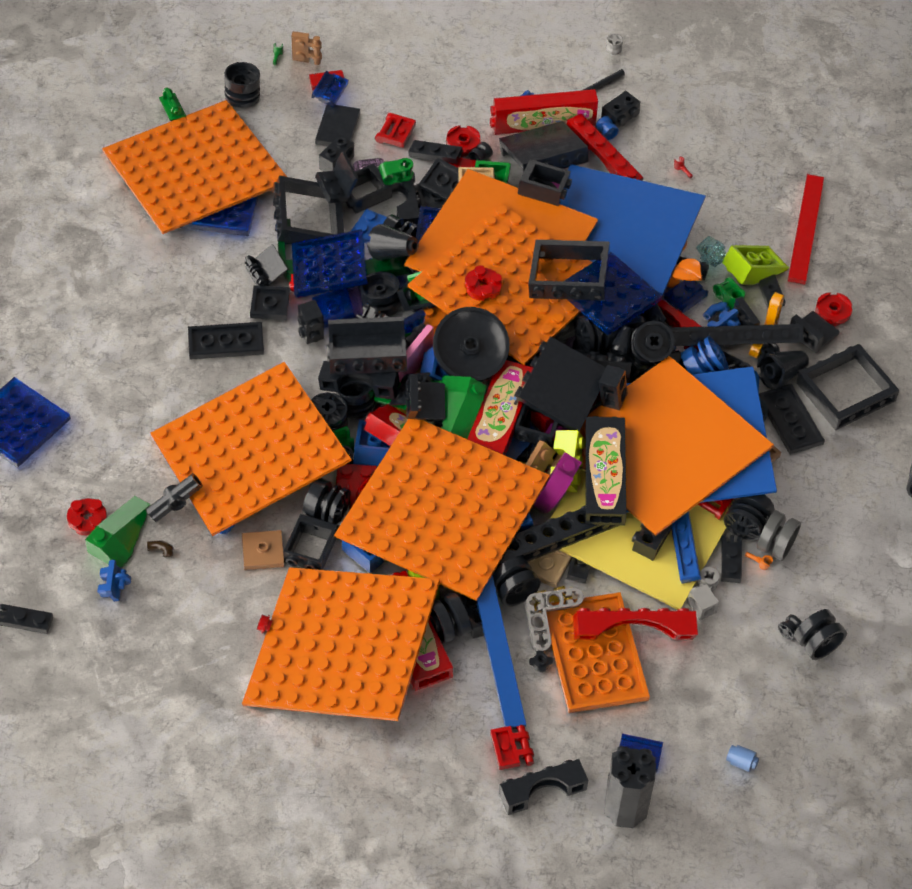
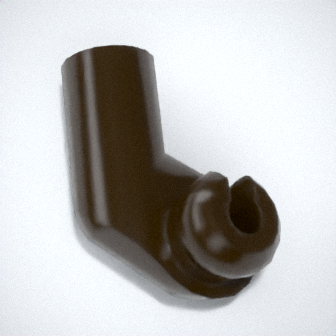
(161, 545)

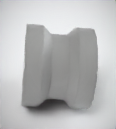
(614, 44)
(712, 573)

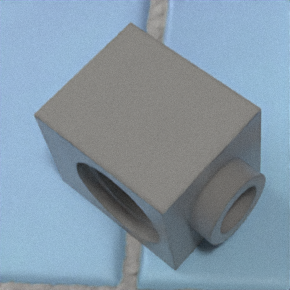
(703, 601)

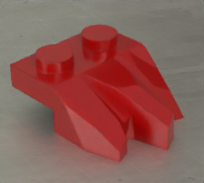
(352, 476)

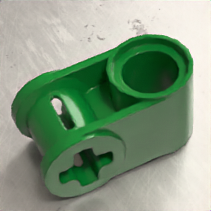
(395, 172)
(728, 292)

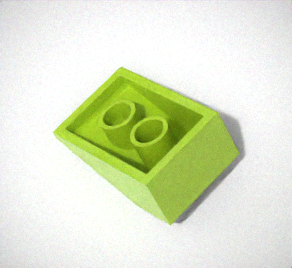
(753, 263)

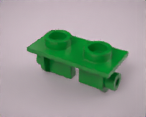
(171, 105)

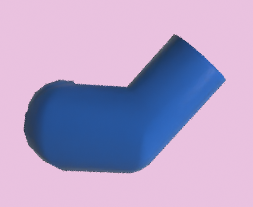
(714, 308)

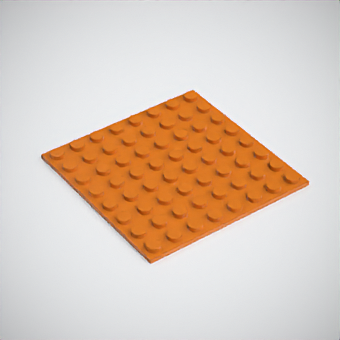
(194, 166)
(475, 198)
(505, 245)
(678, 444)
(250, 447)
(442, 507)
(342, 643)

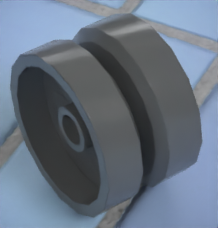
(778, 535)

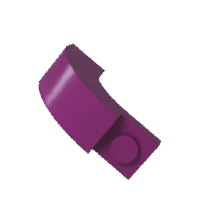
(557, 483)

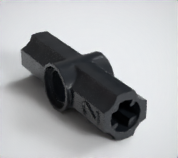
(174, 497)

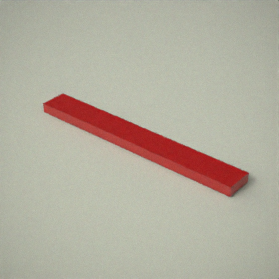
(805, 229)

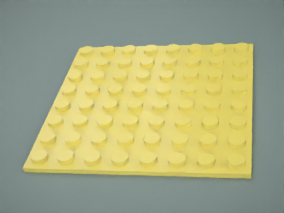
(613, 551)

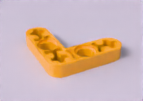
(771, 319)

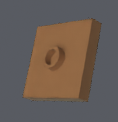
(262, 550)

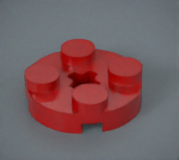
(469, 133)
(485, 275)
(834, 317)
(82, 507)

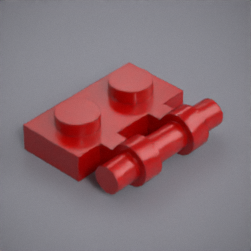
(505, 747)

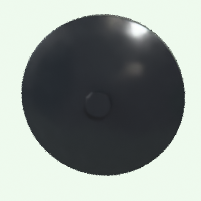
(471, 343)

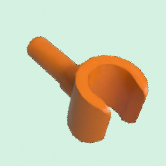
(764, 566)

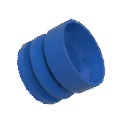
(707, 359)

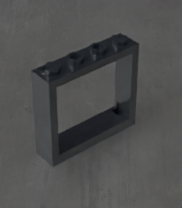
(308, 188)
(569, 250)
(865, 407)

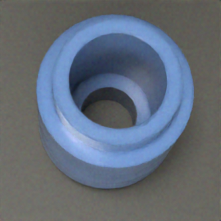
(742, 758)

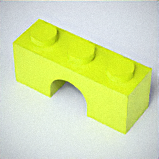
(573, 444)

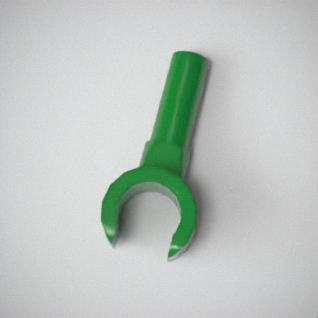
(277, 51)

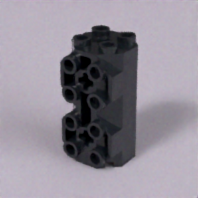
(629, 786)

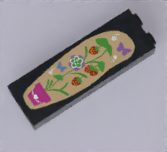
(605, 471)

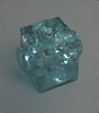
(711, 251)

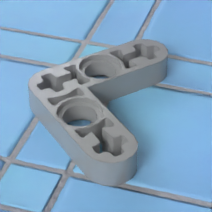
(544, 606)

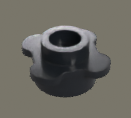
(541, 666)

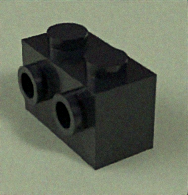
(622, 109)
(310, 322)

